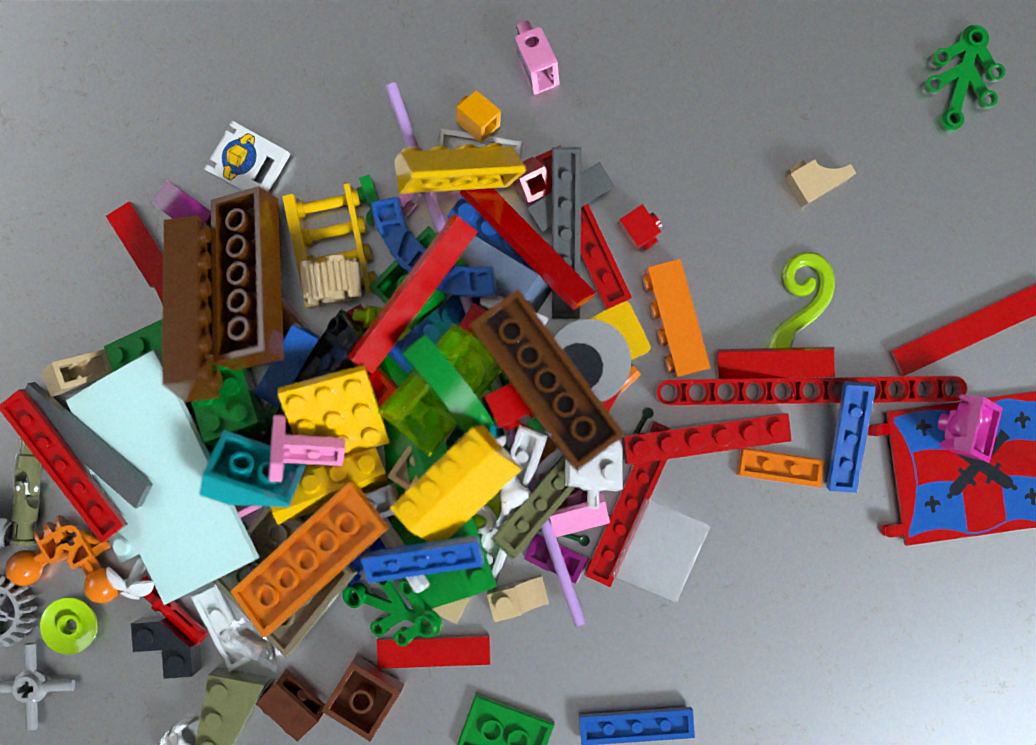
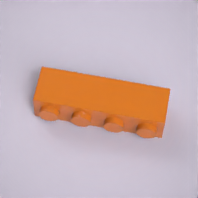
(676, 318)

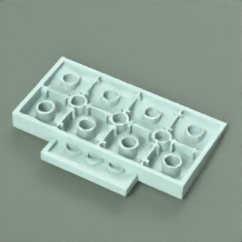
(176, 531)

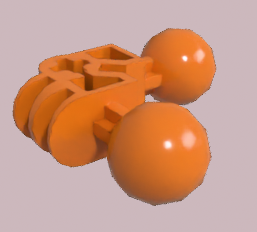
(27, 566)

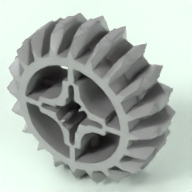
(18, 613)

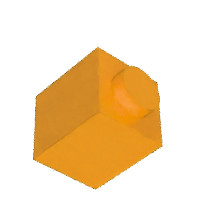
(478, 116)

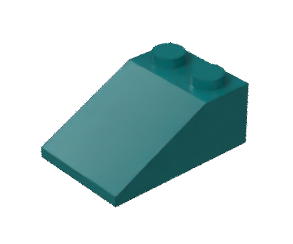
(241, 473)

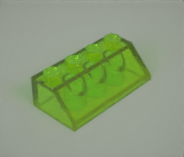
(417, 409)

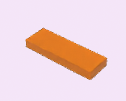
(780, 467)

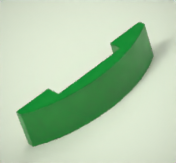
(447, 384)

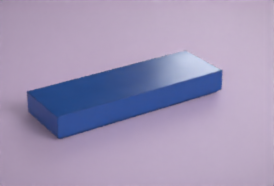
(282, 373)

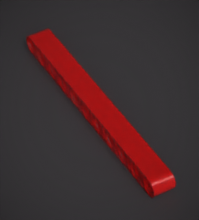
(906, 386)

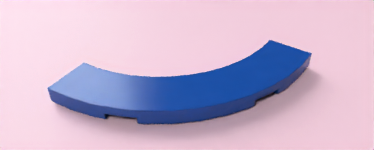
(407, 250)

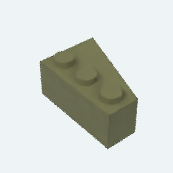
(228, 705)

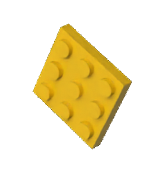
(337, 408)

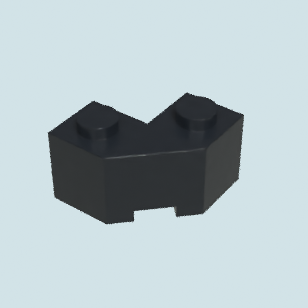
(179, 653)

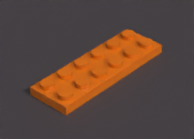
(309, 559)

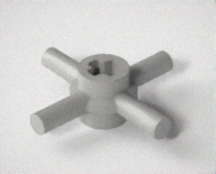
(40, 683)

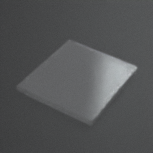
(660, 550)

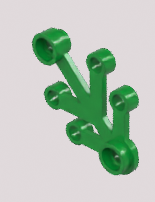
(965, 74)
(425, 620)

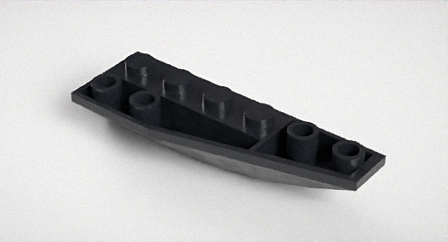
(327, 357)

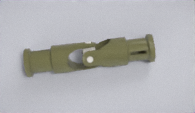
(25, 510)

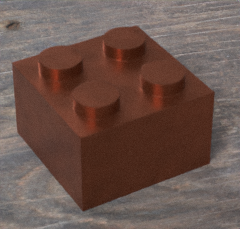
(363, 698)

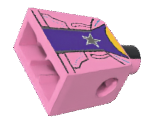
(536, 57)

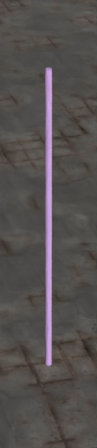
(439, 222)

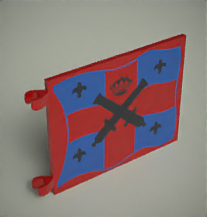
(957, 495)

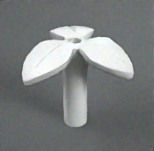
(131, 587)
(175, 736)

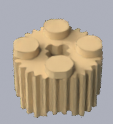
(331, 280)

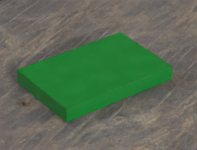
(503, 724)

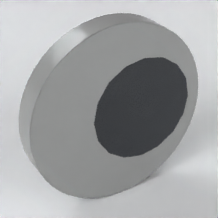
(598, 354)

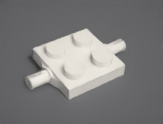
(598, 475)

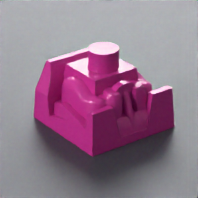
(971, 427)

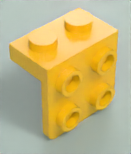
(625, 321)

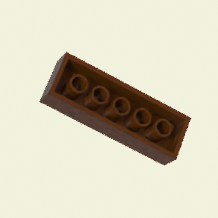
(246, 279)
(188, 311)
(546, 380)

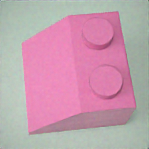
(574, 514)

